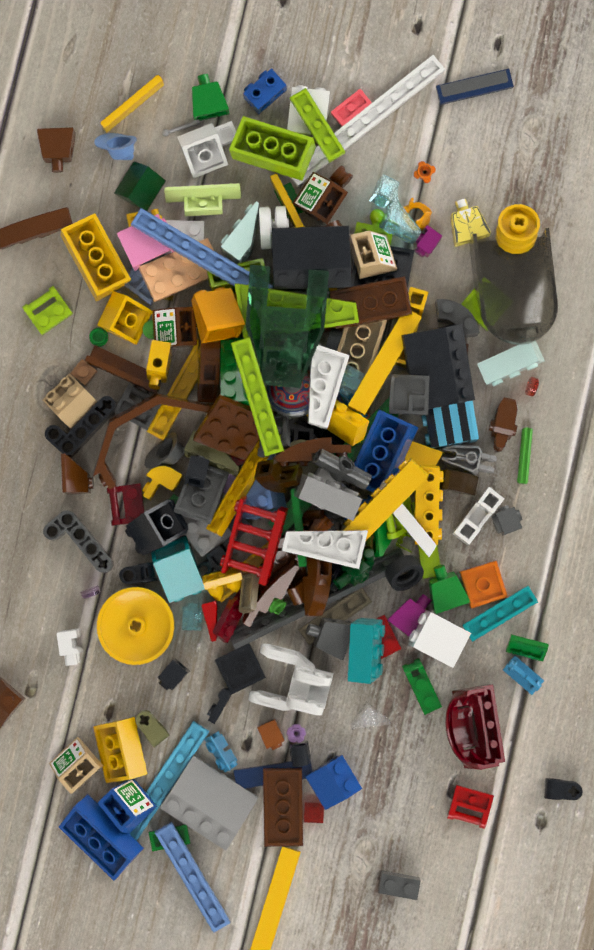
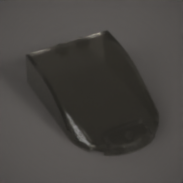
(515, 290)

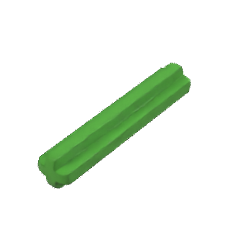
(524, 458)

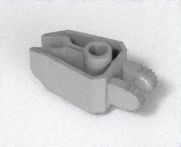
(468, 459)

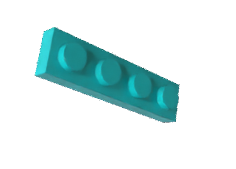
(500, 613)

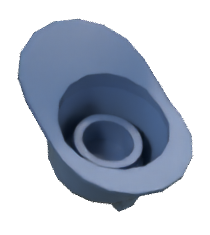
(118, 145)

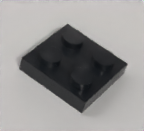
(240, 668)

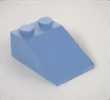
(263, 498)

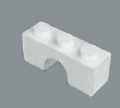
(478, 515)

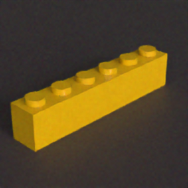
(387, 499)

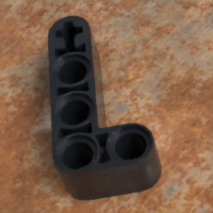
(84, 423)

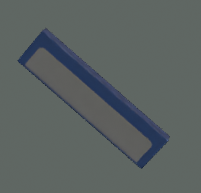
(474, 86)

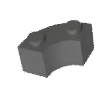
(455, 313)

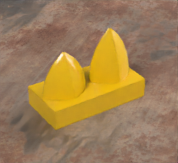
(214, 582)

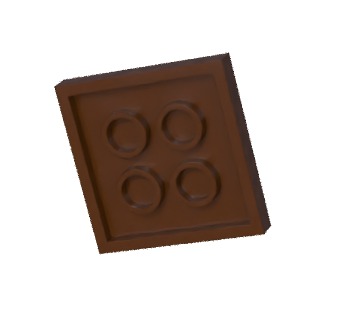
(228, 428)

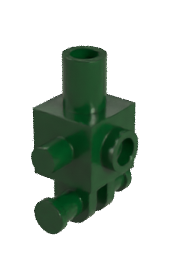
(356, 575)

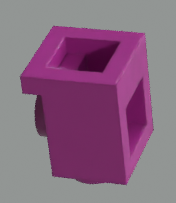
(427, 242)

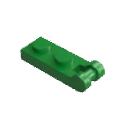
(422, 687)

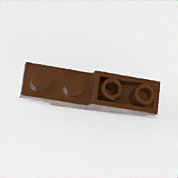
(208, 371)
(302, 452)
(316, 586)

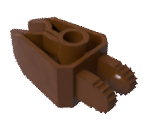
(503, 425)

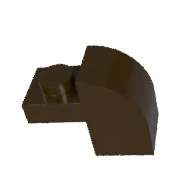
(275, 478)
(459, 482)

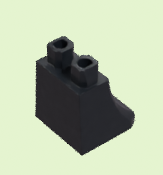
(156, 527)

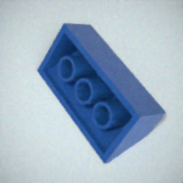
(385, 448)
(100, 838)

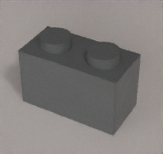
(399, 885)

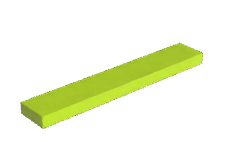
(257, 396)

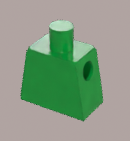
(208, 99)
(446, 590)

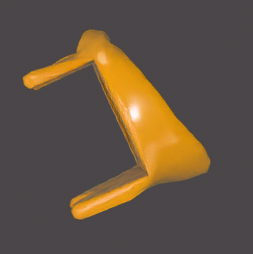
(425, 219)

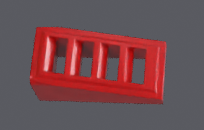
(210, 615)

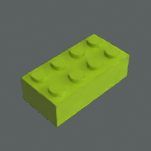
(272, 148)

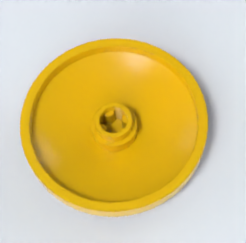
(135, 626)

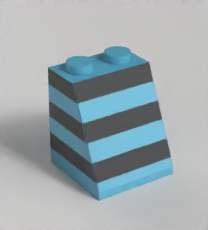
(450, 425)

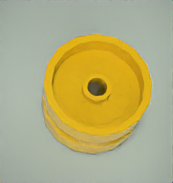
(517, 229)

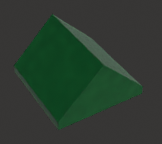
(140, 186)

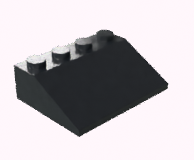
(310, 248)
(444, 358)

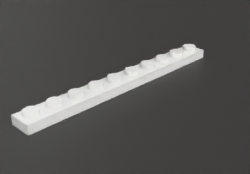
(378, 111)

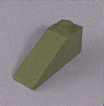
(217, 458)

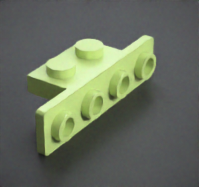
(203, 198)

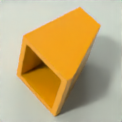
(217, 315)

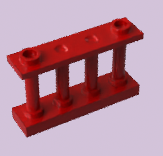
(273, 536)

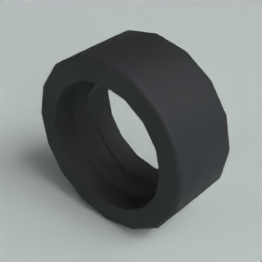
(401, 565)

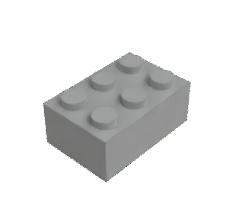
(328, 496)

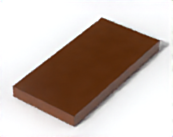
(376, 300)
(283, 807)

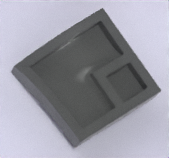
(409, 394)

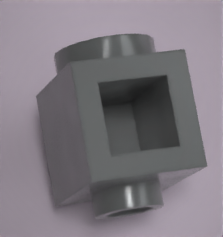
(507, 520)

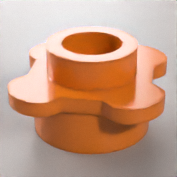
(422, 166)

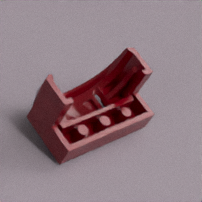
(460, 729)

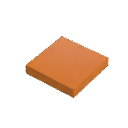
(483, 584)

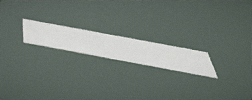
(414, 528)

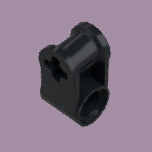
(140, 573)
(300, 754)
(558, 789)

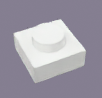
(226, 133)

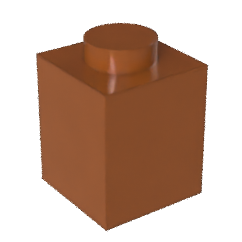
(271, 734)

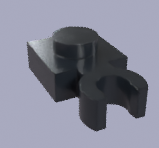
(214, 559)

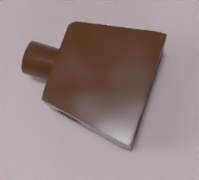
(57, 146)

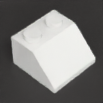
(202, 150)

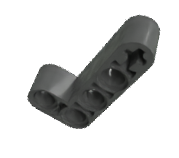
(83, 544)

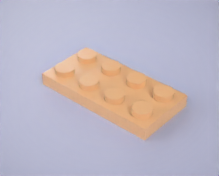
(172, 274)

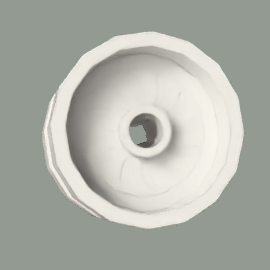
(267, 224)

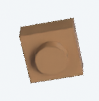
(83, 372)

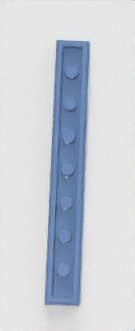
(190, 248)

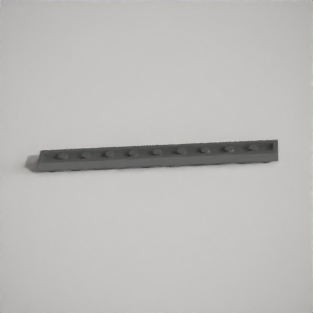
(270, 621)

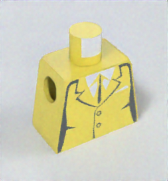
(467, 222)

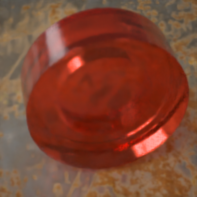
(532, 386)

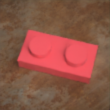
(350, 107)

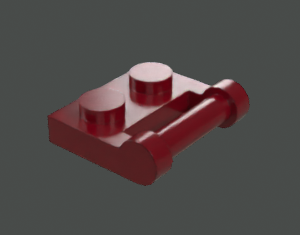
(132, 503)

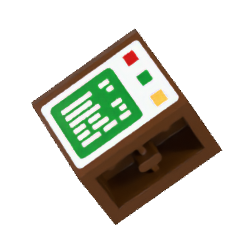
(320, 198)
(175, 326)

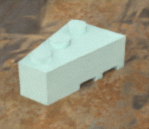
(510, 363)

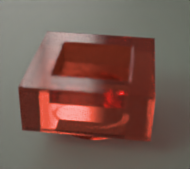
(313, 812)

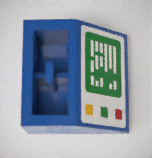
(127, 805)

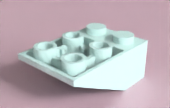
(240, 243)

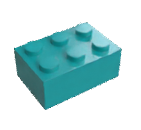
(365, 650)

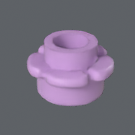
(301, 733)

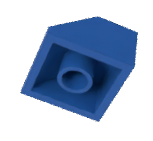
(333, 782)

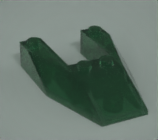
(285, 336)

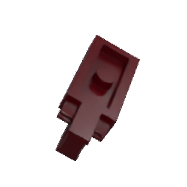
(229, 619)

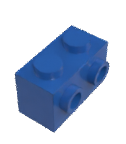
(264, 91)

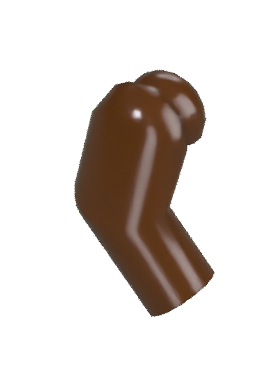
(309, 517)

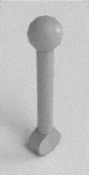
(166, 132)

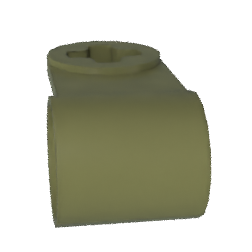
(154, 730)

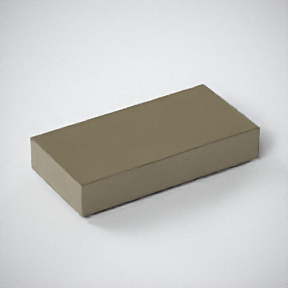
(248, 593)

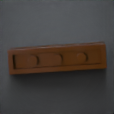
(120, 368)

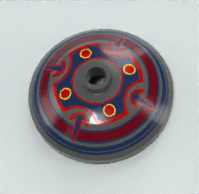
(289, 400)

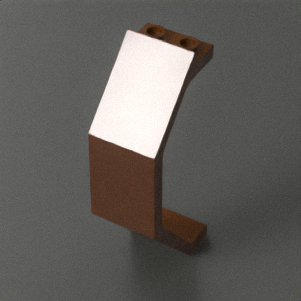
(101, 467)

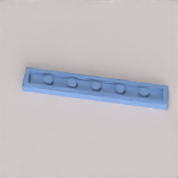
(192, 877)

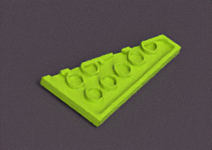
(337, 311)

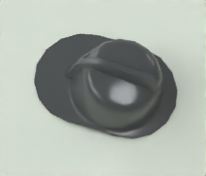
(165, 452)

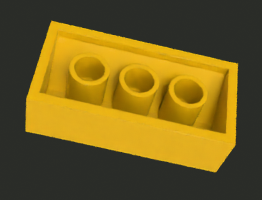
(95, 256)

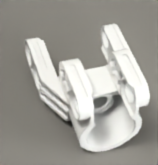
(307, 688)

